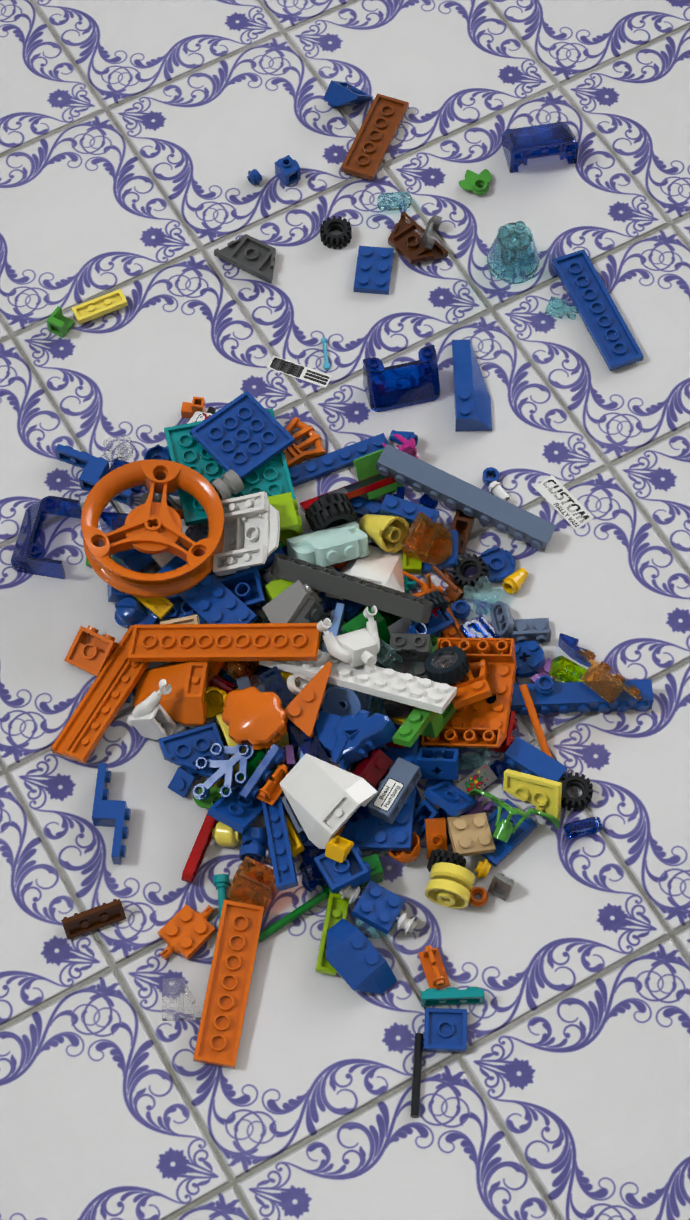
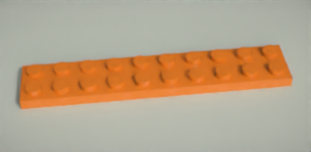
(224, 642)

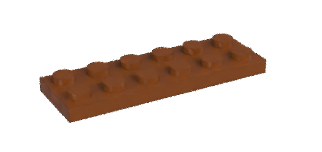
(375, 137)

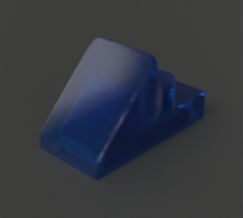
(308, 858)

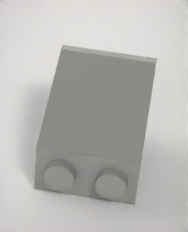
(290, 602)

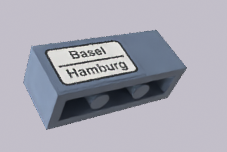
(394, 790)

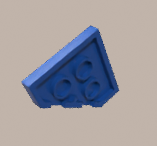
(189, 745)

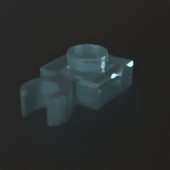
(559, 307)

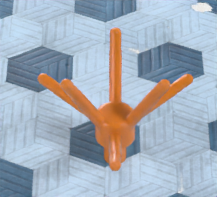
(425, 587)

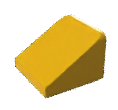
(338, 848)

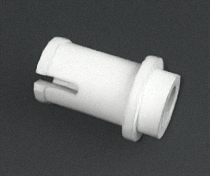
(496, 489)

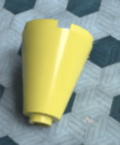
(385, 530)

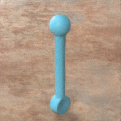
(326, 365)

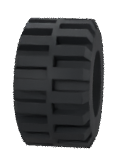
(330, 512)

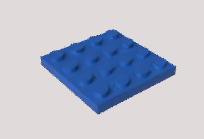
(242, 436)

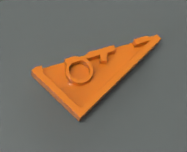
(305, 707)

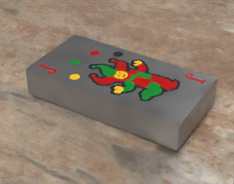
(477, 780)

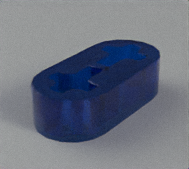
(583, 827)

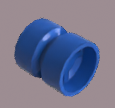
(253, 844)

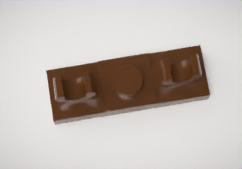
(93, 919)

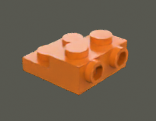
(90, 650)

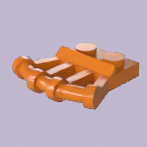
(293, 453)
(474, 689)

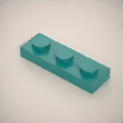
(452, 996)

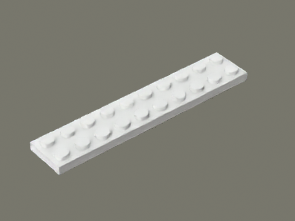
(376, 682)

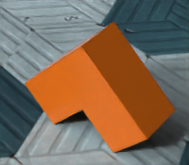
(188, 409)

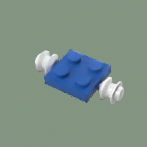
(378, 907)

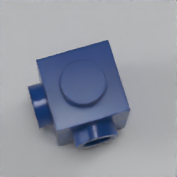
(287, 170)

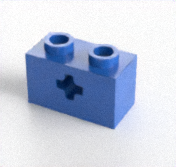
(439, 763)

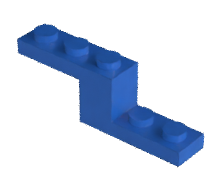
(93, 471)
(392, 506)
(110, 813)

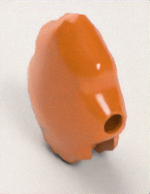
(254, 717)

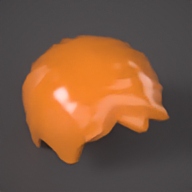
(408, 856)

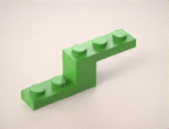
(422, 723)

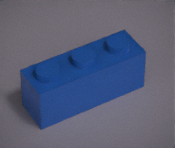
(530, 760)

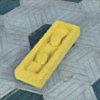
(99, 306)

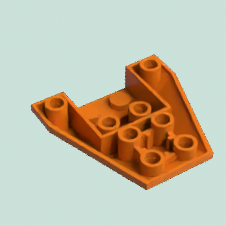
(188, 686)

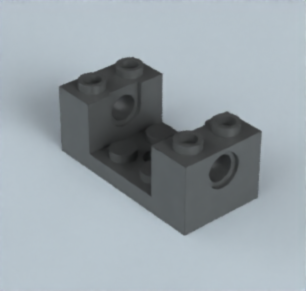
(414, 651)

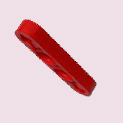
(199, 849)

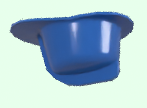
(132, 612)

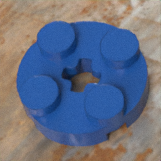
(536, 659)

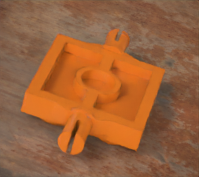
(187, 932)

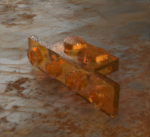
(603, 681)

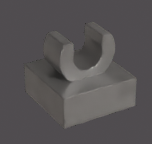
(501, 886)

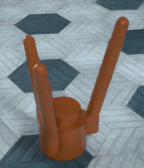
(453, 591)

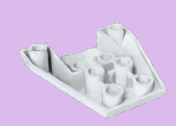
(378, 568)
(324, 797)

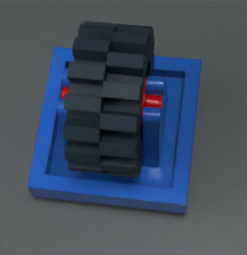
(440, 617)

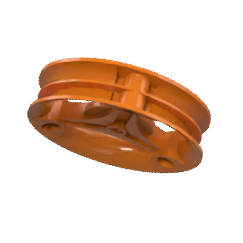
(152, 528)

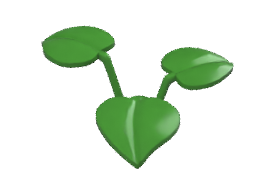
(504, 828)

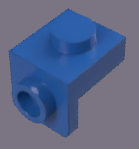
(183, 781)

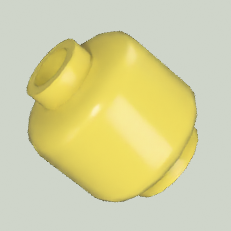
(225, 835)

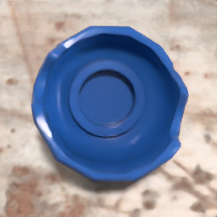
(157, 452)

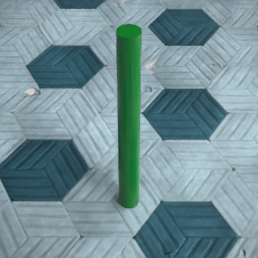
(292, 916)

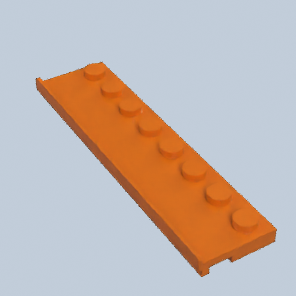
(100, 704)

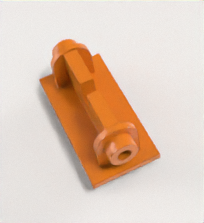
(272, 789)
(433, 968)

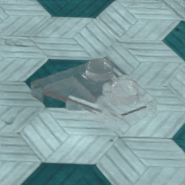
(178, 1001)

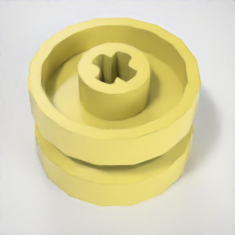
(450, 885)

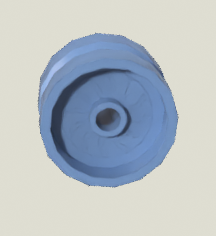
(345, 701)

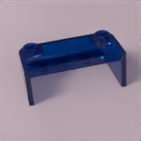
(28, 555)

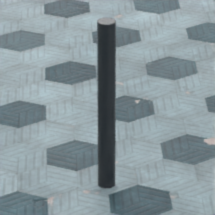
(416, 1081)

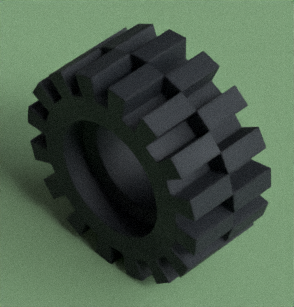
(335, 240)
(465, 563)
(583, 784)
(445, 856)

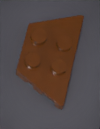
(408, 242)

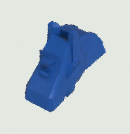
(353, 735)

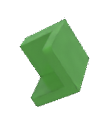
(58, 323)

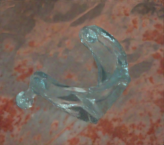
(474, 761)

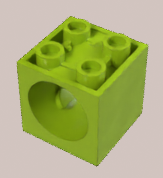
(289, 518)

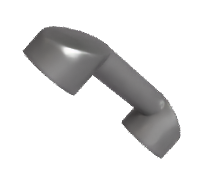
(428, 239)

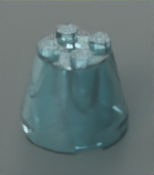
(513, 254)

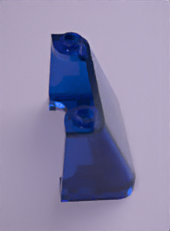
(538, 142)
(402, 383)

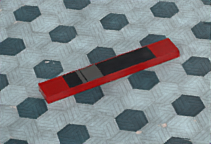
(355, 489)

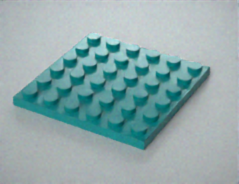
(184, 449)

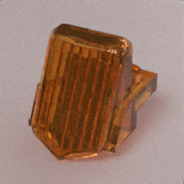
(427, 541)

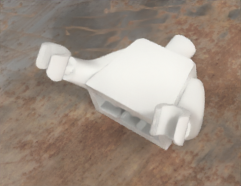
(354, 647)
(152, 719)

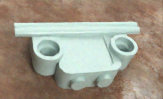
(330, 545)

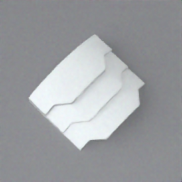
(249, 532)

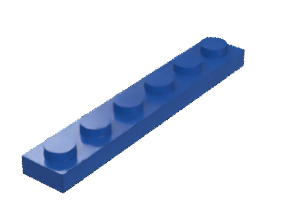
(335, 460)
(280, 845)

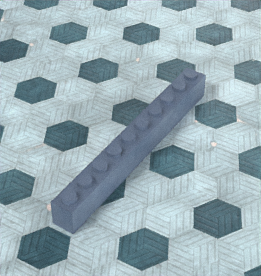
(465, 497)

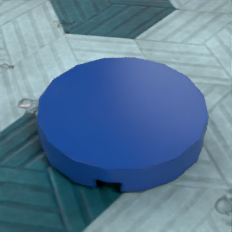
(499, 563)

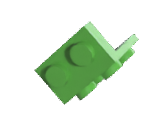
(365, 468)

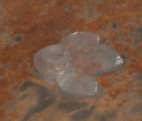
(118, 448)

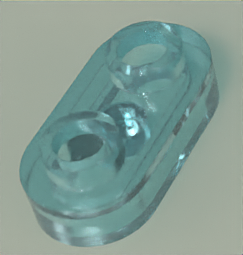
(393, 201)

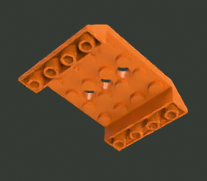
(480, 722)

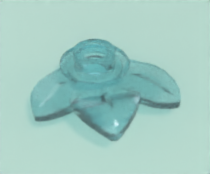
(482, 592)

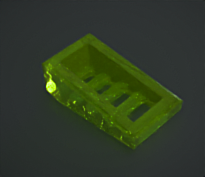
(559, 667)

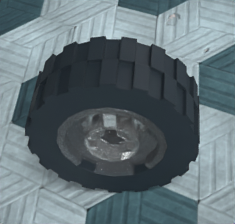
(447, 665)

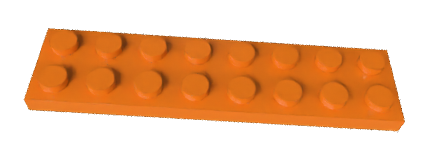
(228, 984)

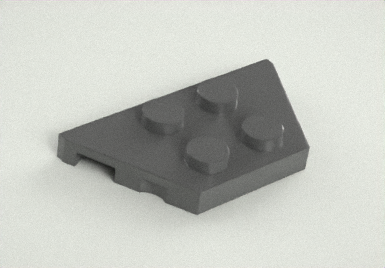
(250, 256)

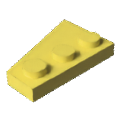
(538, 791)

